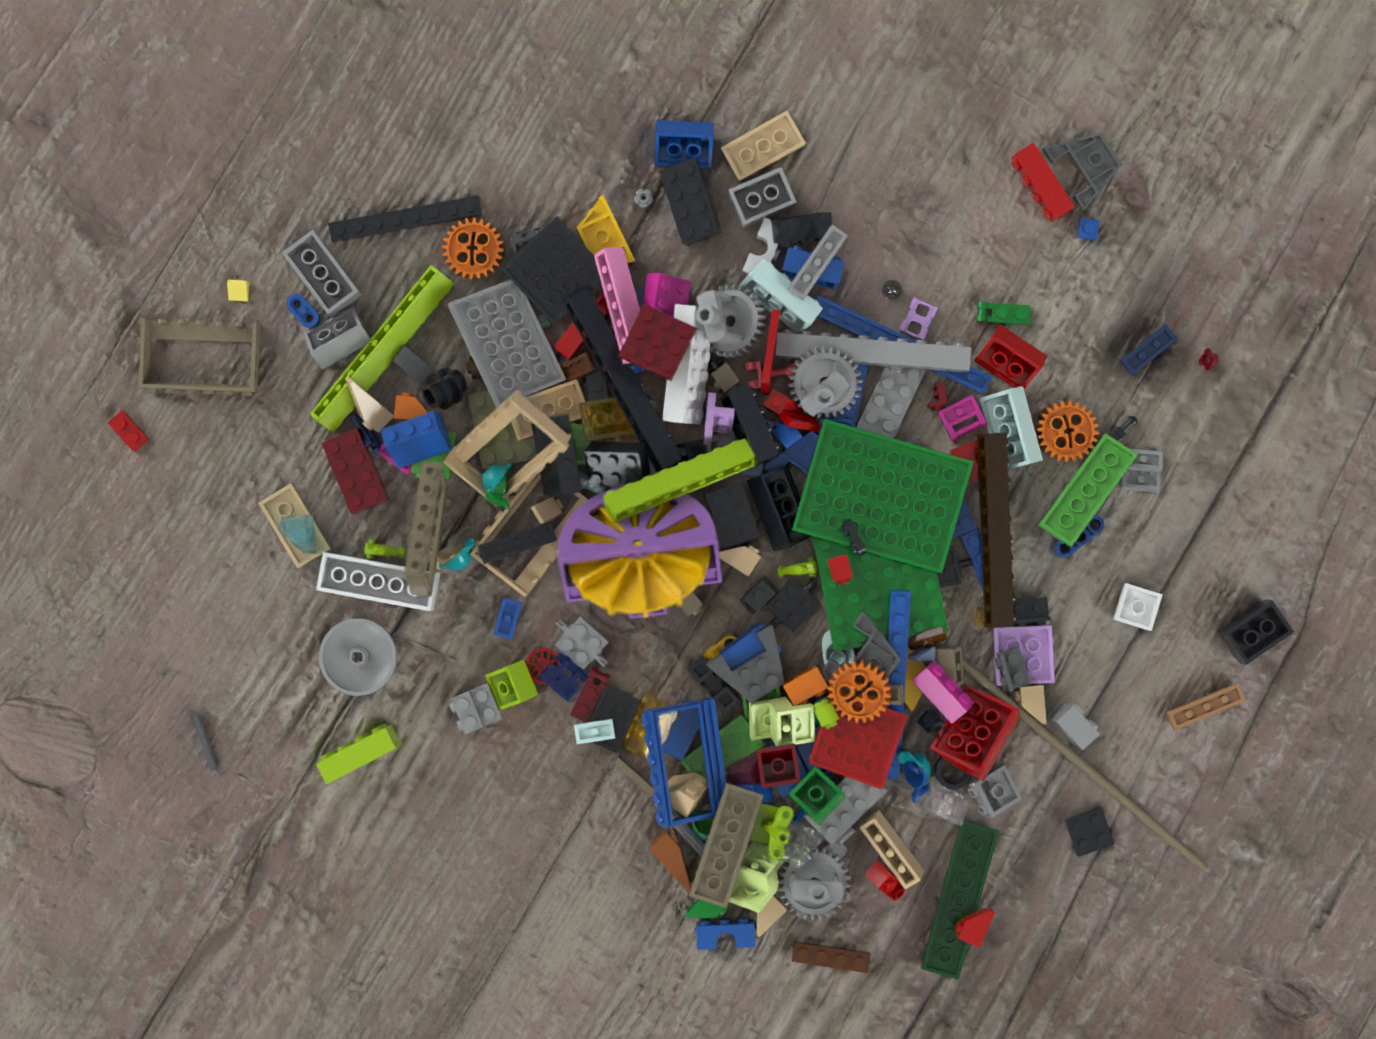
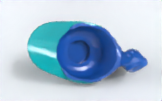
(916, 771)

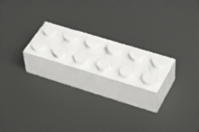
(687, 390)
(371, 581)

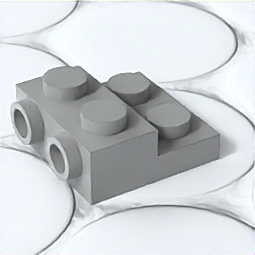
(475, 708)
(995, 793)

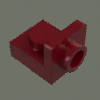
(939, 393)

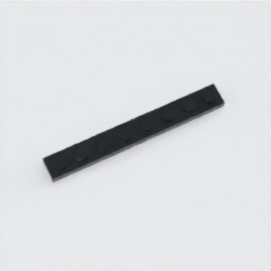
(405, 219)

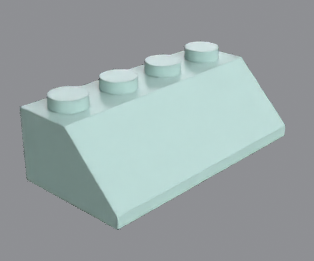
(772, 290)
(1010, 414)

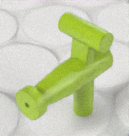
(372, 549)
(808, 567)

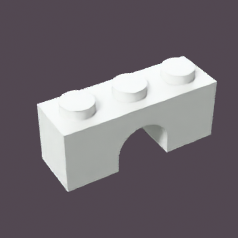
(765, 234)

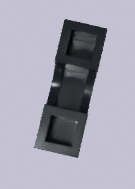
(713, 684)

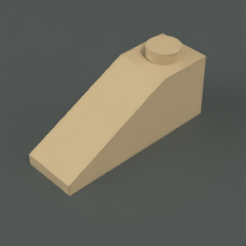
(369, 409)

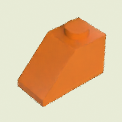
(408, 407)

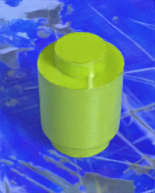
(826, 713)

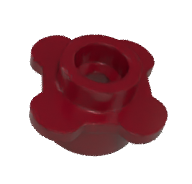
(1208, 359)

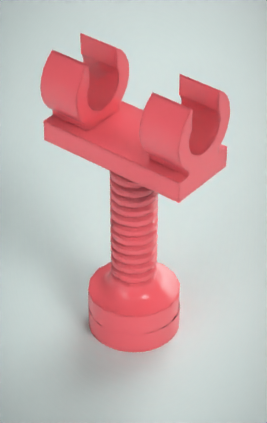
(776, 372)

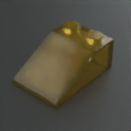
(604, 420)

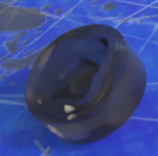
(891, 289)

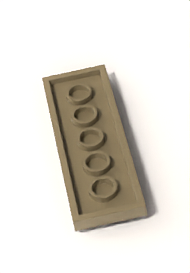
(726, 845)

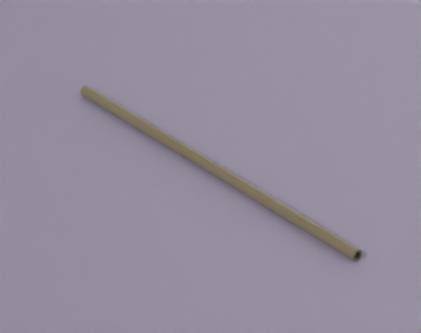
(1086, 768)

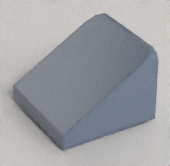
(923, 654)

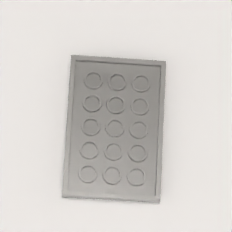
(506, 341)

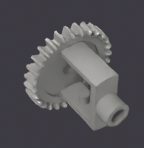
(724, 307)
(834, 391)
(819, 895)

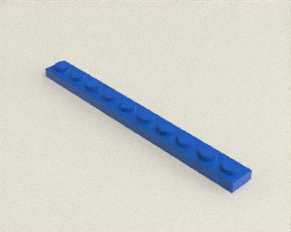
(863, 326)
(898, 638)

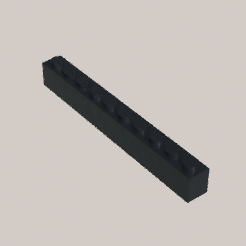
(622, 380)

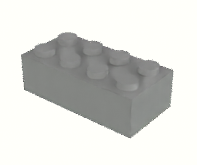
(322, 273)
(858, 800)

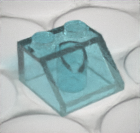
(299, 532)

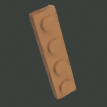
(1206, 706)

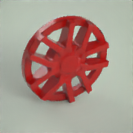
(541, 664)

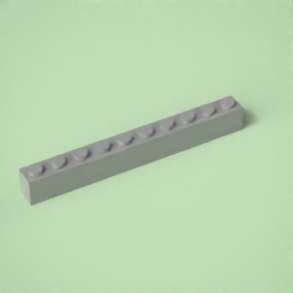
(878, 352)

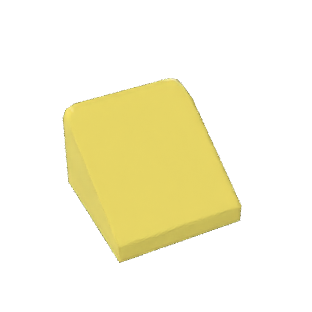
(238, 290)

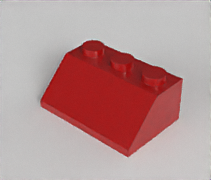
(1011, 358)

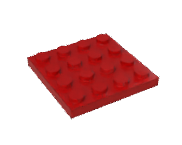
(860, 748)

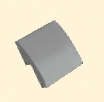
(1144, 472)

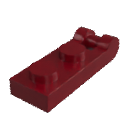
(589, 695)

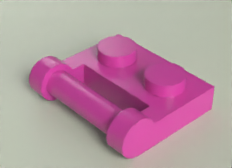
(959, 412)

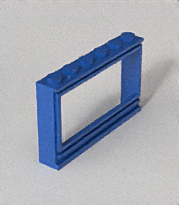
(712, 758)

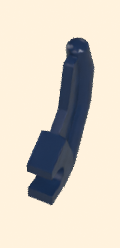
(369, 437)

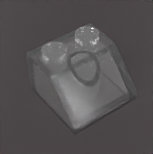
(945, 804)

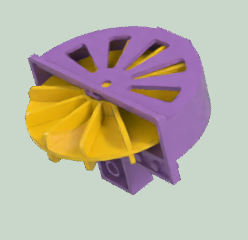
(639, 561)

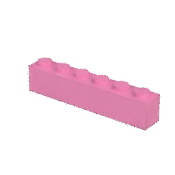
(618, 291)

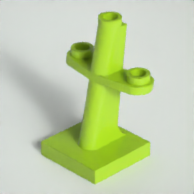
(769, 826)

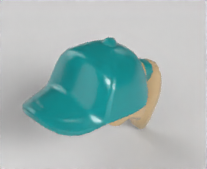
(456, 557)

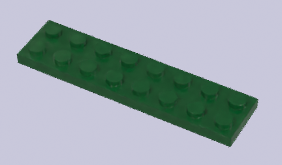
(959, 897)

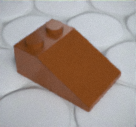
(669, 852)

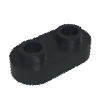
(849, 530)

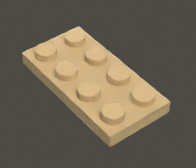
(763, 146)
(552, 401)
(289, 503)

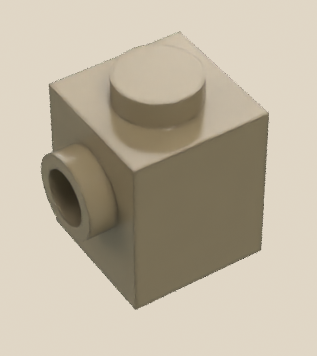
(724, 379)

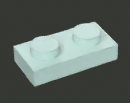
(594, 731)

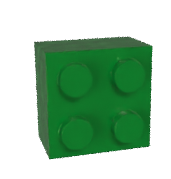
(817, 796)

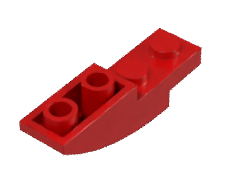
(571, 340)

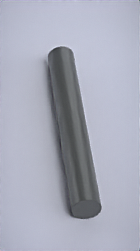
(205, 743)

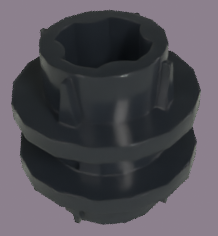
(444, 388)

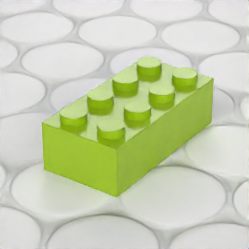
(355, 755)

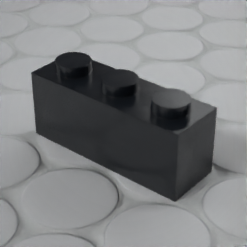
(801, 228)

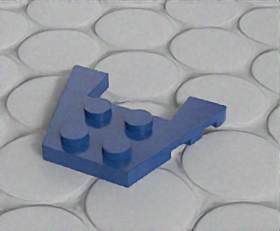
(799, 454)

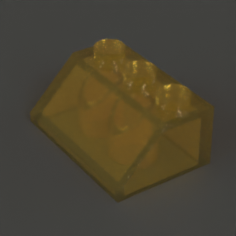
(635, 736)

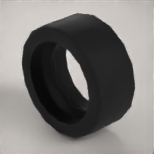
(950, 785)

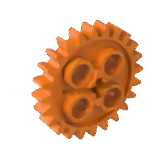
(490, 249)
(1050, 434)
(871, 704)

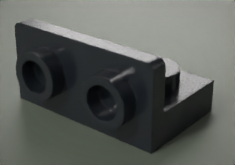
(1031, 610)

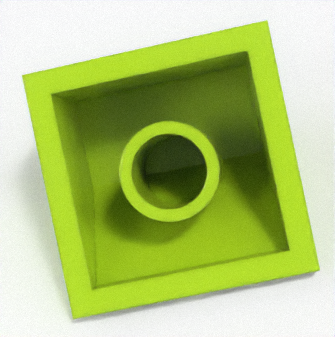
(511, 685)

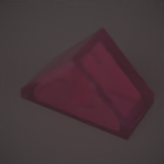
(744, 770)

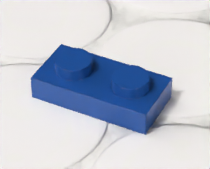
(507, 618)

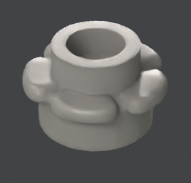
(648, 198)

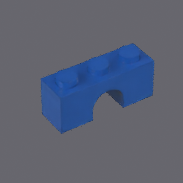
(709, 931)

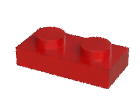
(128, 430)

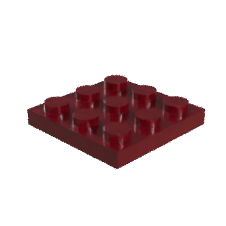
(657, 342)

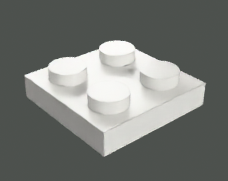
(1137, 607)

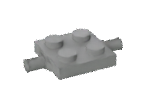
(582, 642)

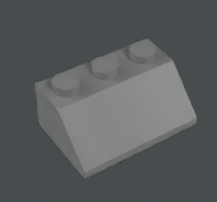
(337, 337)

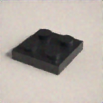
(1089, 831)

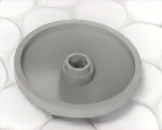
(358, 656)

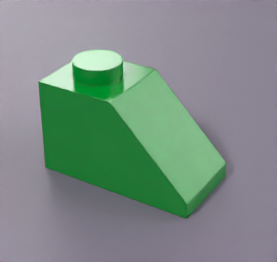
(704, 909)

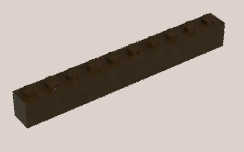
(995, 530)

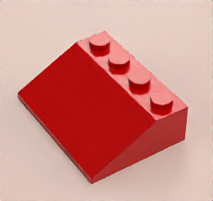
(978, 735)

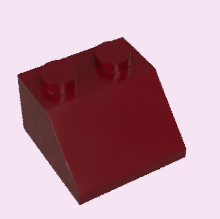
(778, 765)

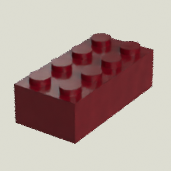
(355, 471)

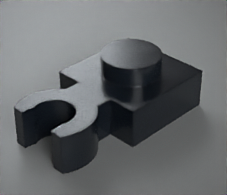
(930, 721)

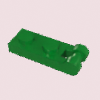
(1003, 313)

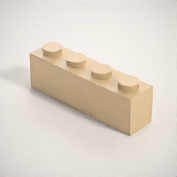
(892, 849)

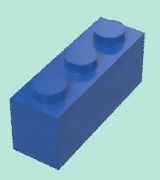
(681, 733)

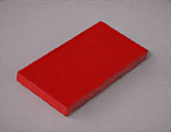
(770, 352)

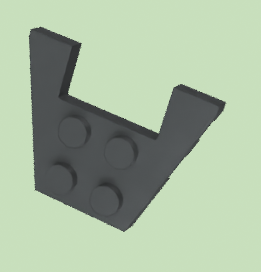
(1093, 159)
(876, 650)
(756, 675)

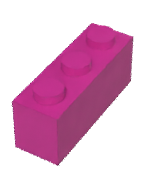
(943, 691)

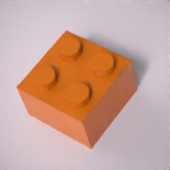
(805, 685)

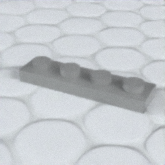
(817, 262)

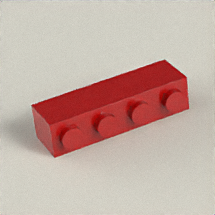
(1042, 183)

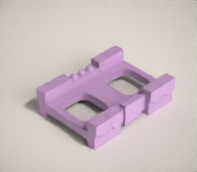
(924, 321)

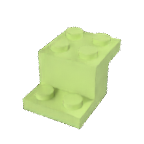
(781, 721)
(756, 878)

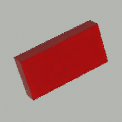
(799, 421)

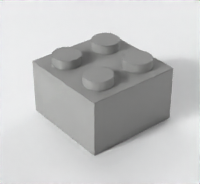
(1074, 726)

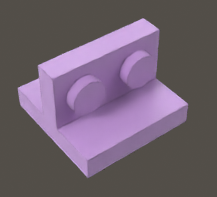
(717, 419)

